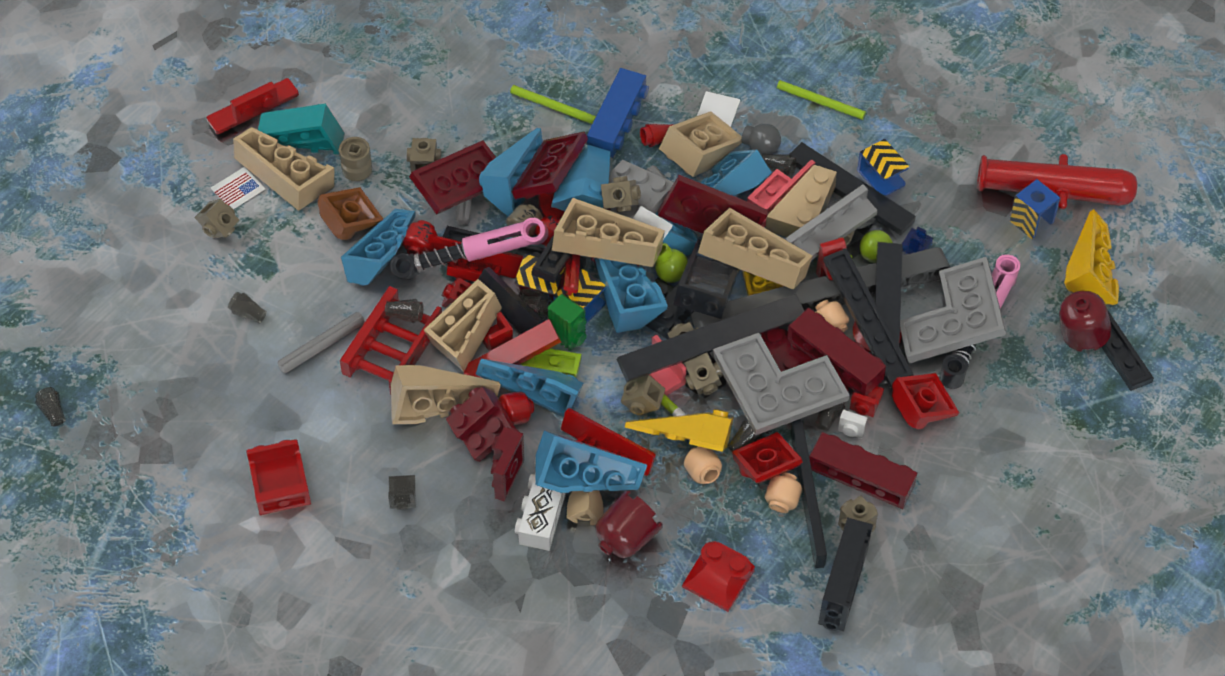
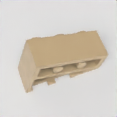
(803, 201)
(464, 324)

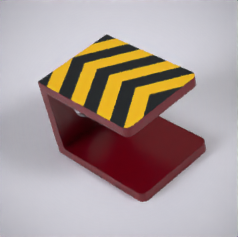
(525, 280)

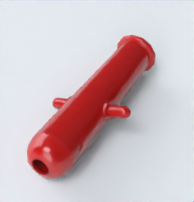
(1065, 180)

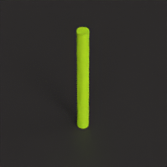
(820, 99)
(552, 104)

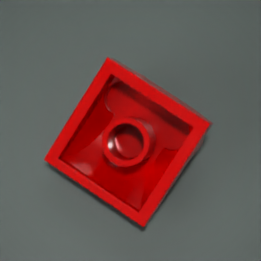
(922, 400)
(766, 458)
(719, 575)

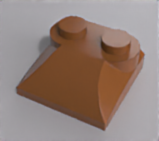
(348, 212)

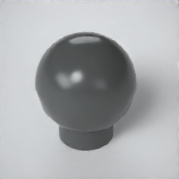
(762, 138)

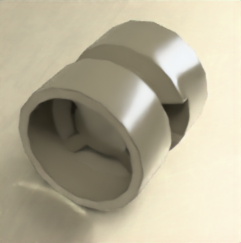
(355, 158)

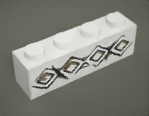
(539, 516)

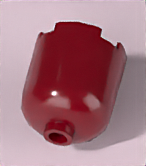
(1084, 321)
(626, 526)

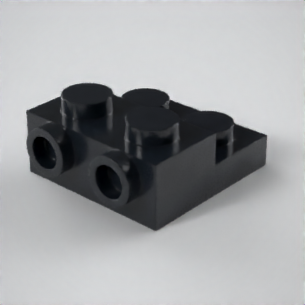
(673, 315)

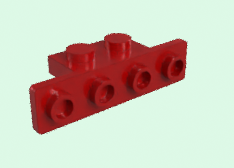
(252, 104)
(502, 264)
(599, 436)

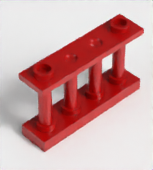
(366, 341)

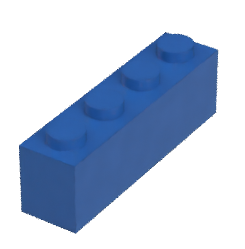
(618, 110)

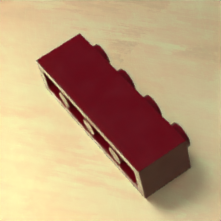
(849, 358)
(863, 470)

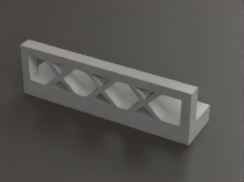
(834, 222)

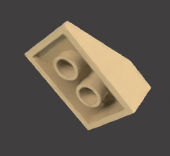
(699, 143)

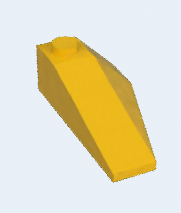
(1091, 262)
(702, 429)

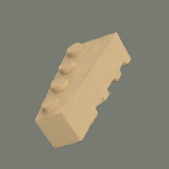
(282, 168)
(606, 235)
(754, 249)

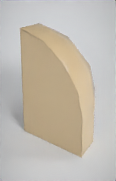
(585, 506)

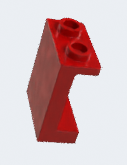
(278, 477)

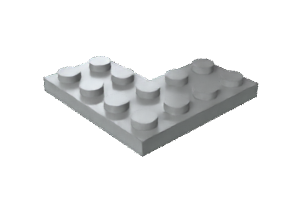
(968, 319)
(774, 396)

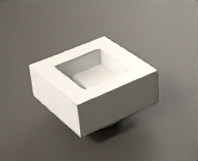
(852, 424)

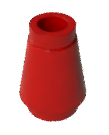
(653, 134)

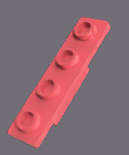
(776, 188)

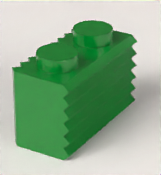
(568, 321)

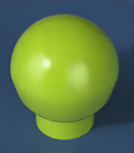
(869, 242)
(670, 264)

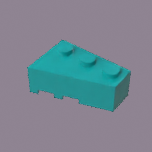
(304, 128)

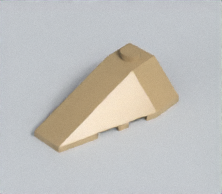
(429, 392)

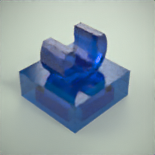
(916, 241)

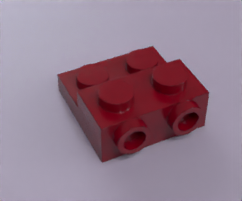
(479, 421)
(506, 460)

